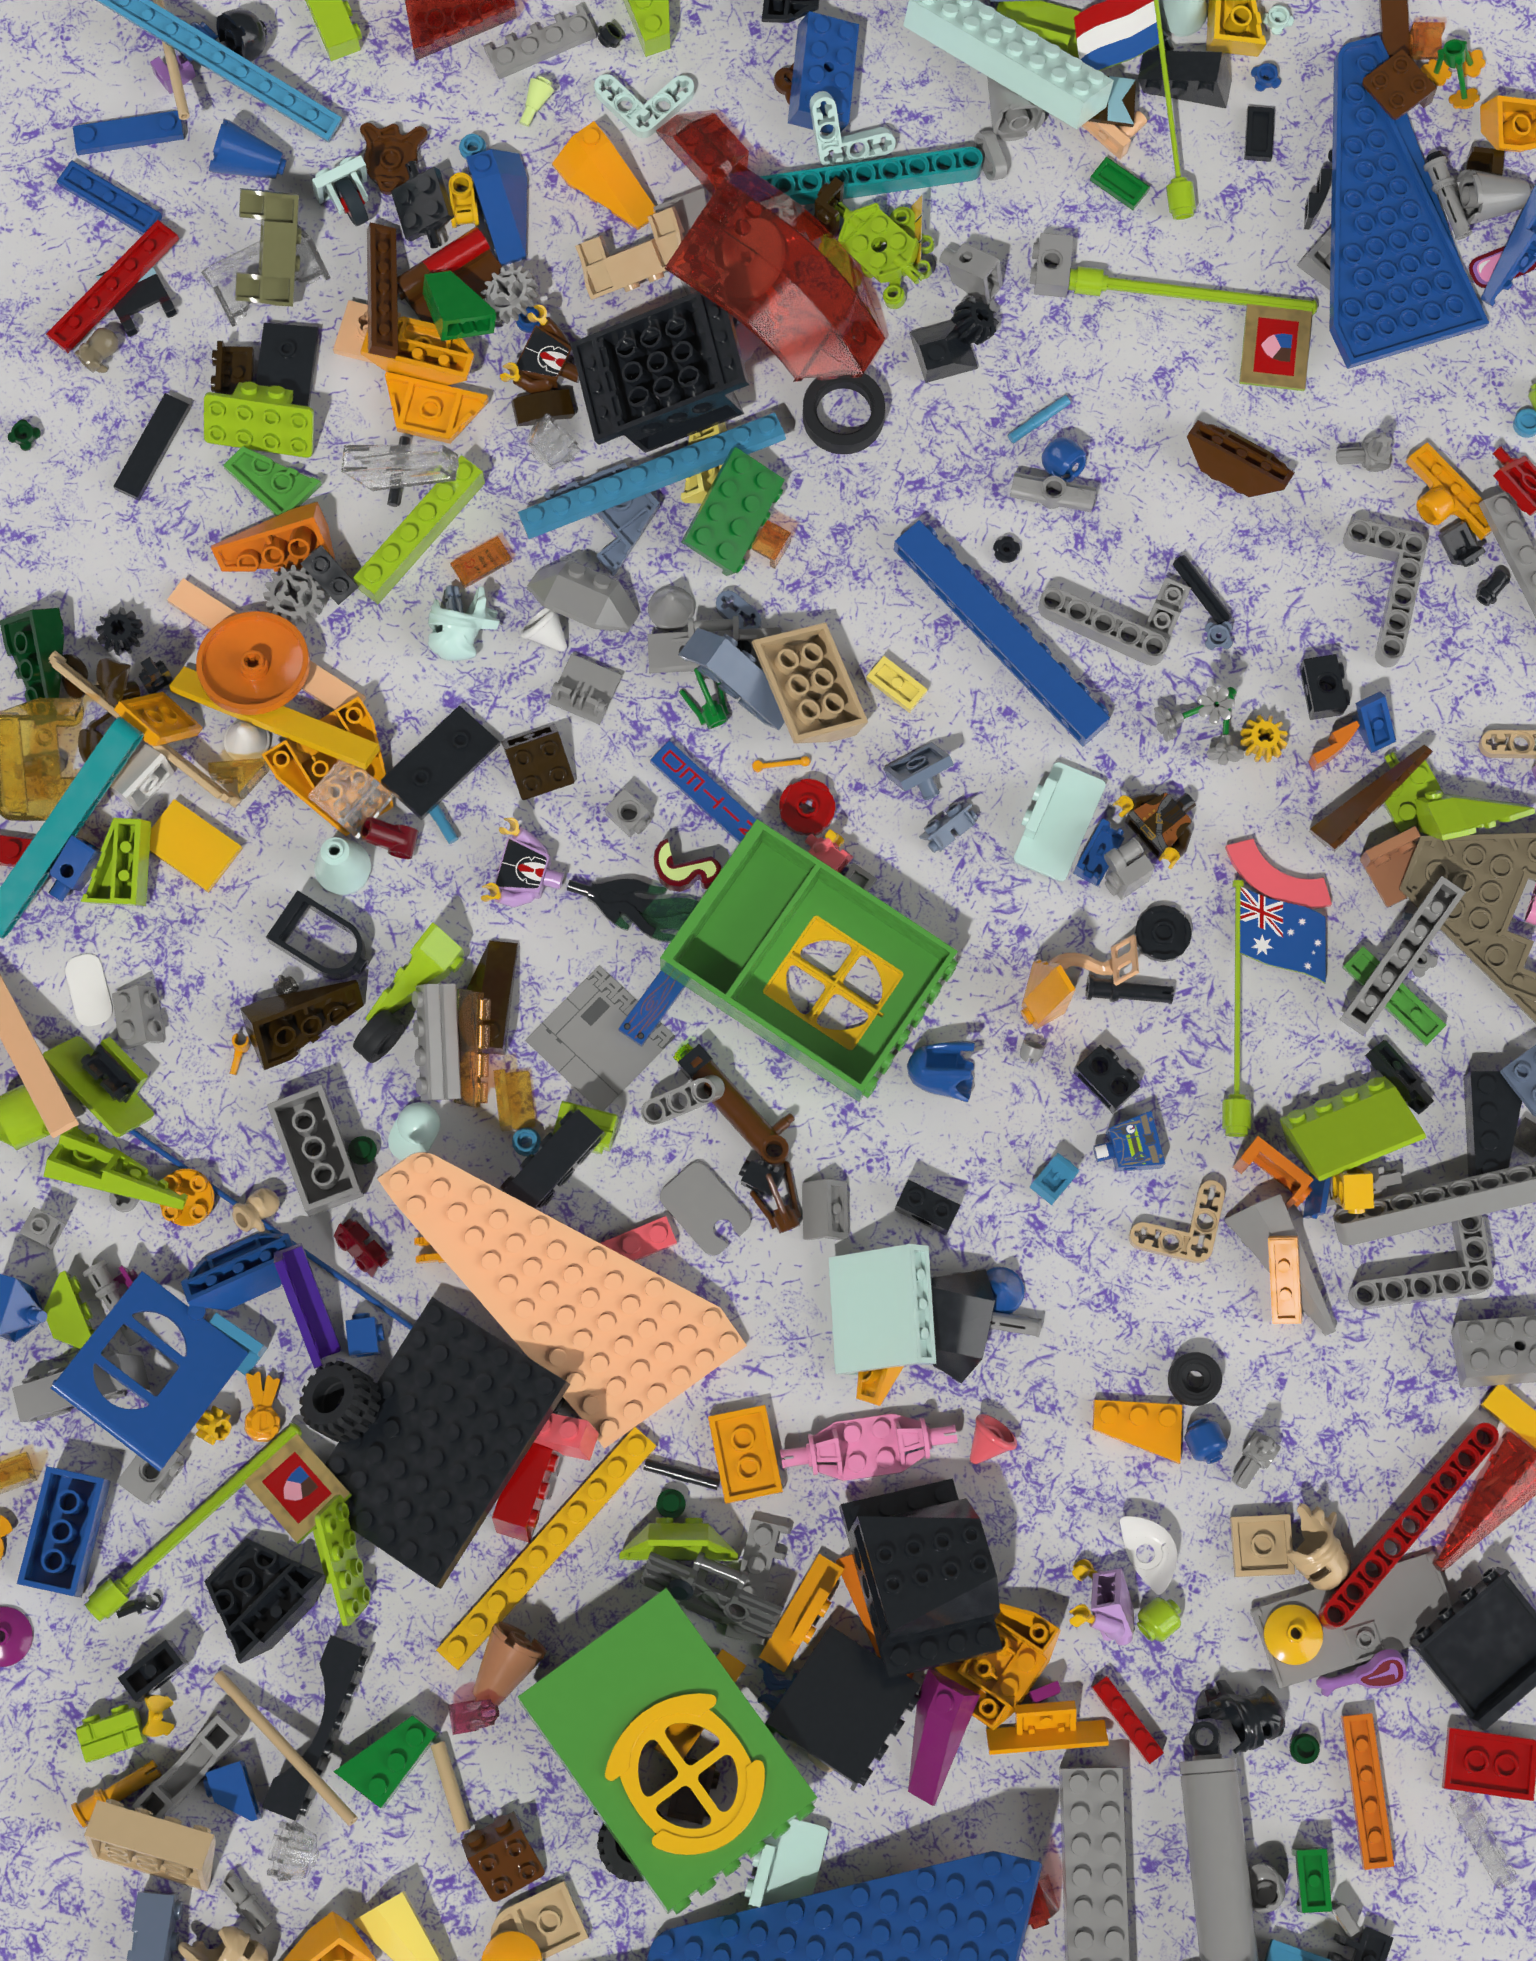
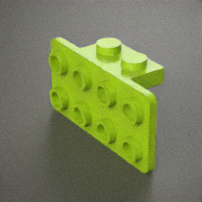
(1046, 19)
(259, 420)
(114, 1115)
(340, 1559)

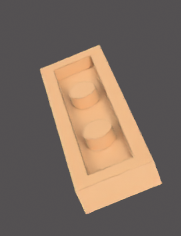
(1113, 138)

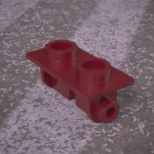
(351, 1238)

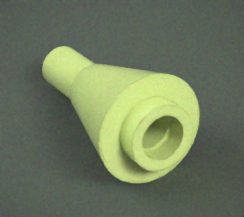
(537, 95)

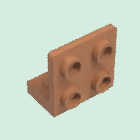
(1388, 863)

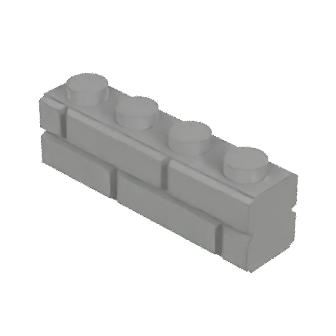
(437, 1042)

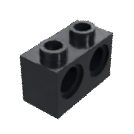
(1101, 1083)

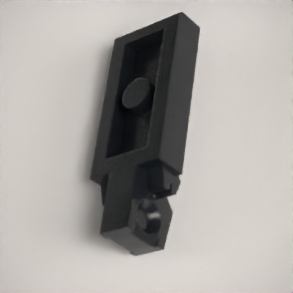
(154, 675)
(1401, 1075)

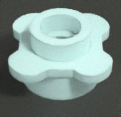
(1281, 13)

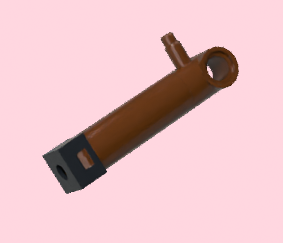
(737, 1108)

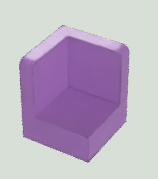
(161, 72)

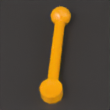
(758, 766)

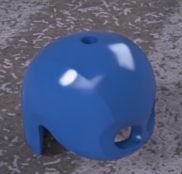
(1061, 457)

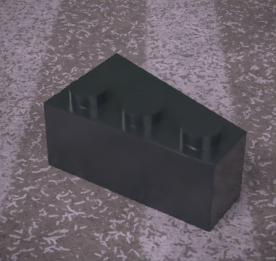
(1191, 74)

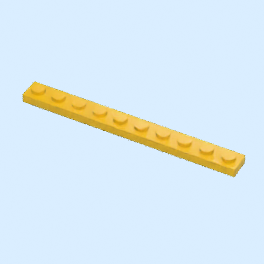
(546, 1548)

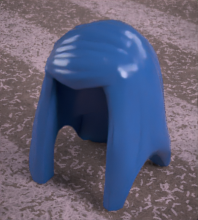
(943, 1069)

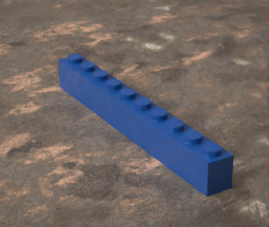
(1002, 633)

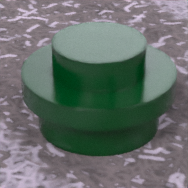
(362, 1150)
(671, 1503)
(1304, 1748)

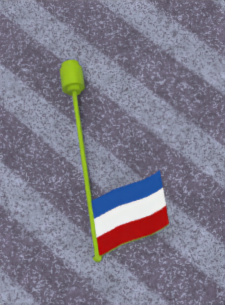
(1118, 33)

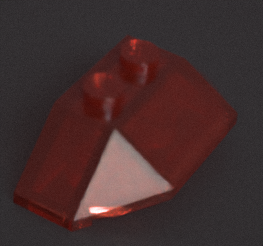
(704, 146)

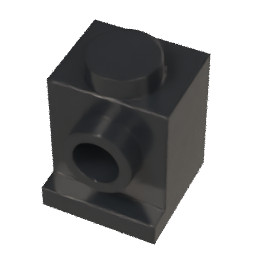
(755, 1179)

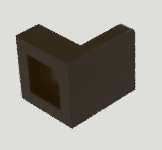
(1485, 160)

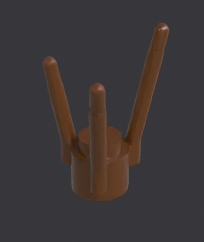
(785, 1217)

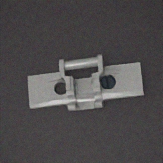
(665, 647)

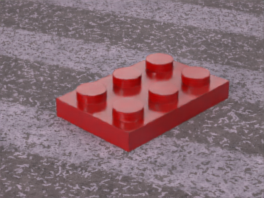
(1490, 1764)

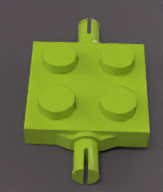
(1402, 803)

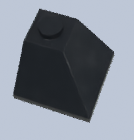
(942, 352)

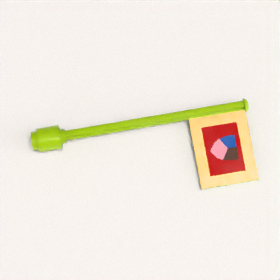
(1274, 327)
(282, 1476)

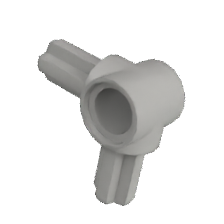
(1373, 454)
(1258, 1453)

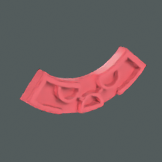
(1273, 883)

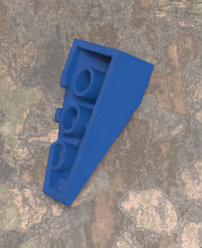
(502, 196)

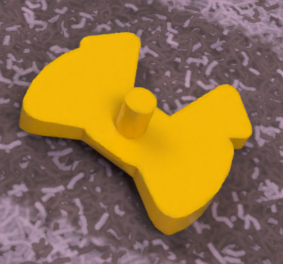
(155, 1726)

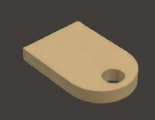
(546, 1918)

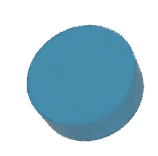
(1525, 423)

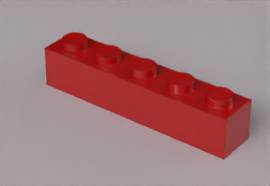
(1127, 1720)

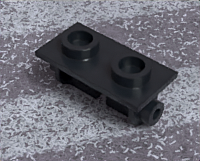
(329, 574)
(115, 1078)

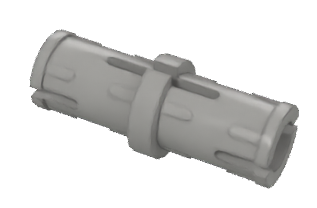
(246, 1904)

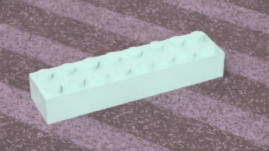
(1012, 57)

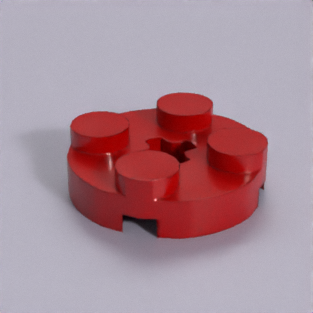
(800, 793)

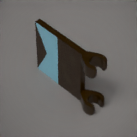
(1120, 104)

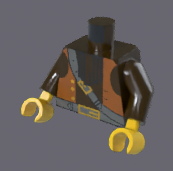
(1159, 822)

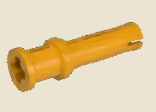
(117, 1791)

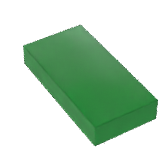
(1119, 183)

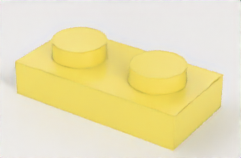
(896, 684)

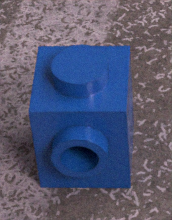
(364, 1335)

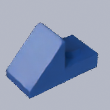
(1374, 722)

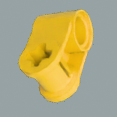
(463, 203)

